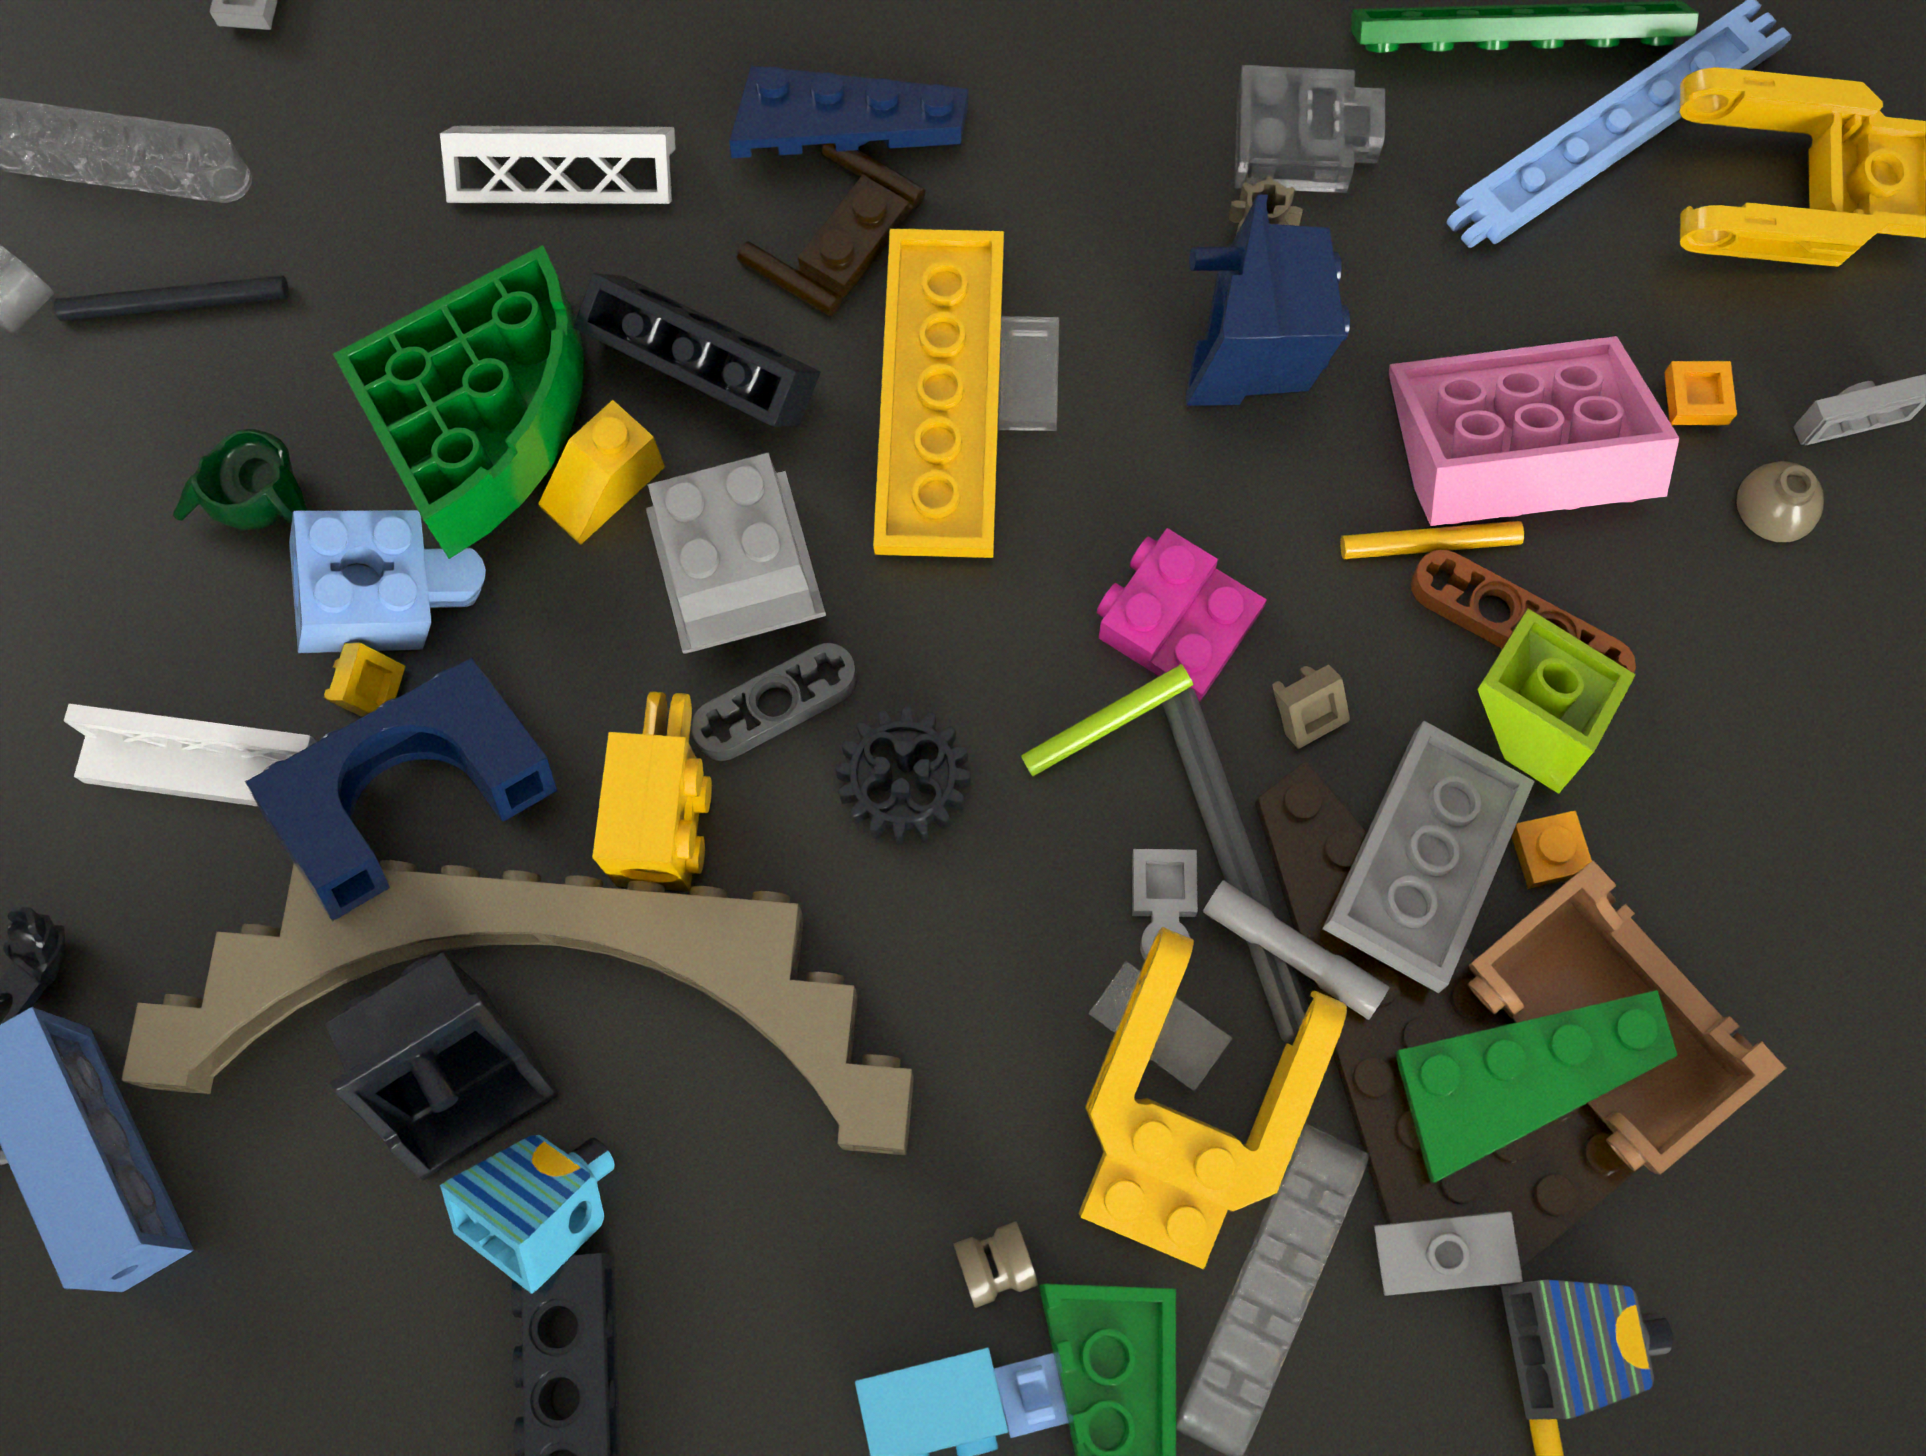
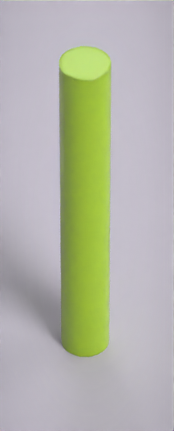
(1107, 720)

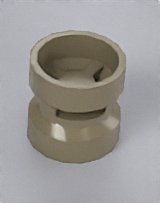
(1010, 1260)

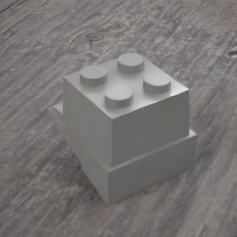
(732, 553)

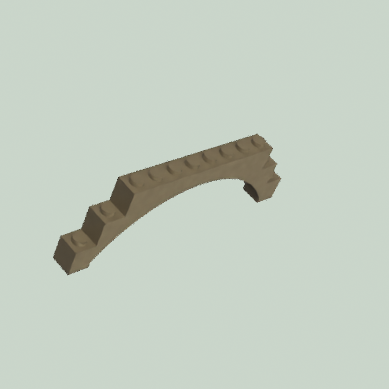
(721, 945)

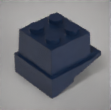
(1270, 313)

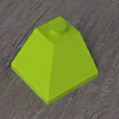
(1551, 699)

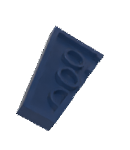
(823, 108)

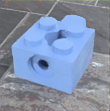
(374, 604)

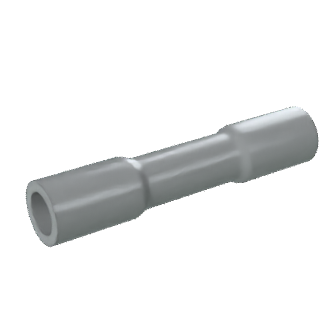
(1330, 971)

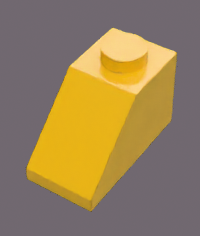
(600, 472)

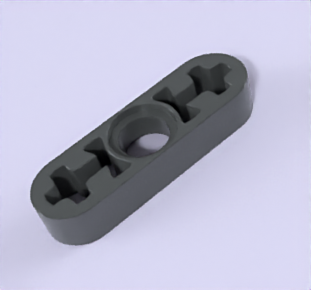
(821, 693)

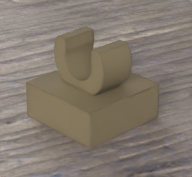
(1312, 705)

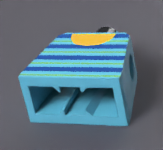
(529, 1206)

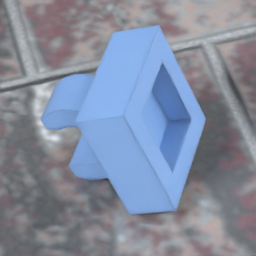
(1031, 1395)

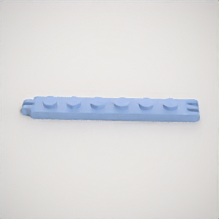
(1609, 128)

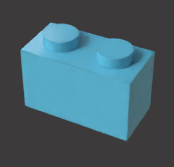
(934, 1407)

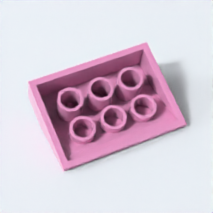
(1531, 431)

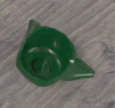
(244, 482)

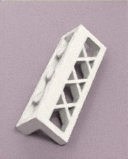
(557, 141)
(176, 753)

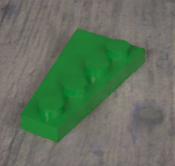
(1514, 1078)

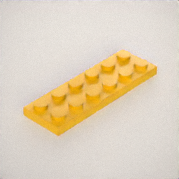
(940, 394)

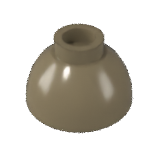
(1780, 501)

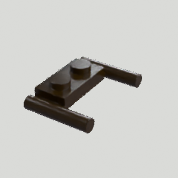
(847, 239)

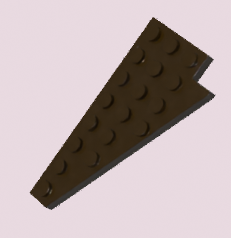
(1540, 1178)

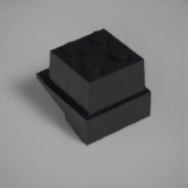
(434, 1065)

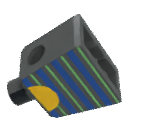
(1580, 1345)

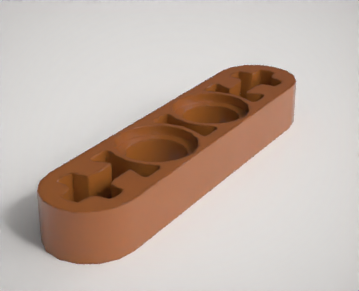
(1487, 583)

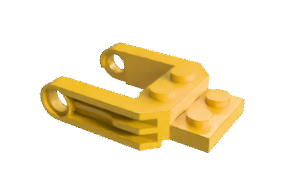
(1862, 167)
(1173, 1175)

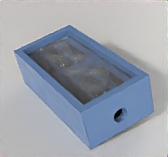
(81, 1158)

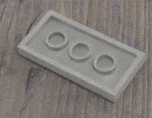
(1429, 857)

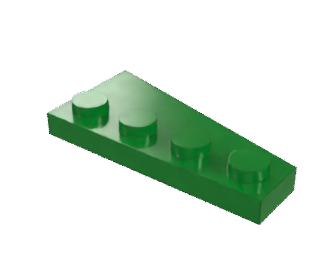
(1115, 1366)

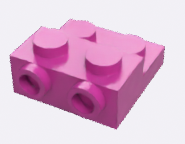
(1178, 611)

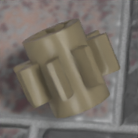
(1278, 203)

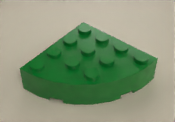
(474, 395)

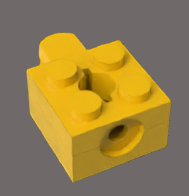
(653, 800)

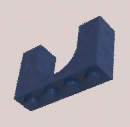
(447, 719)

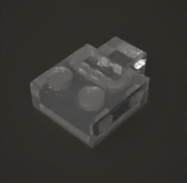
(1305, 127)

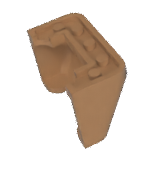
(1586, 953)

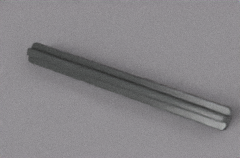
(1233, 851)

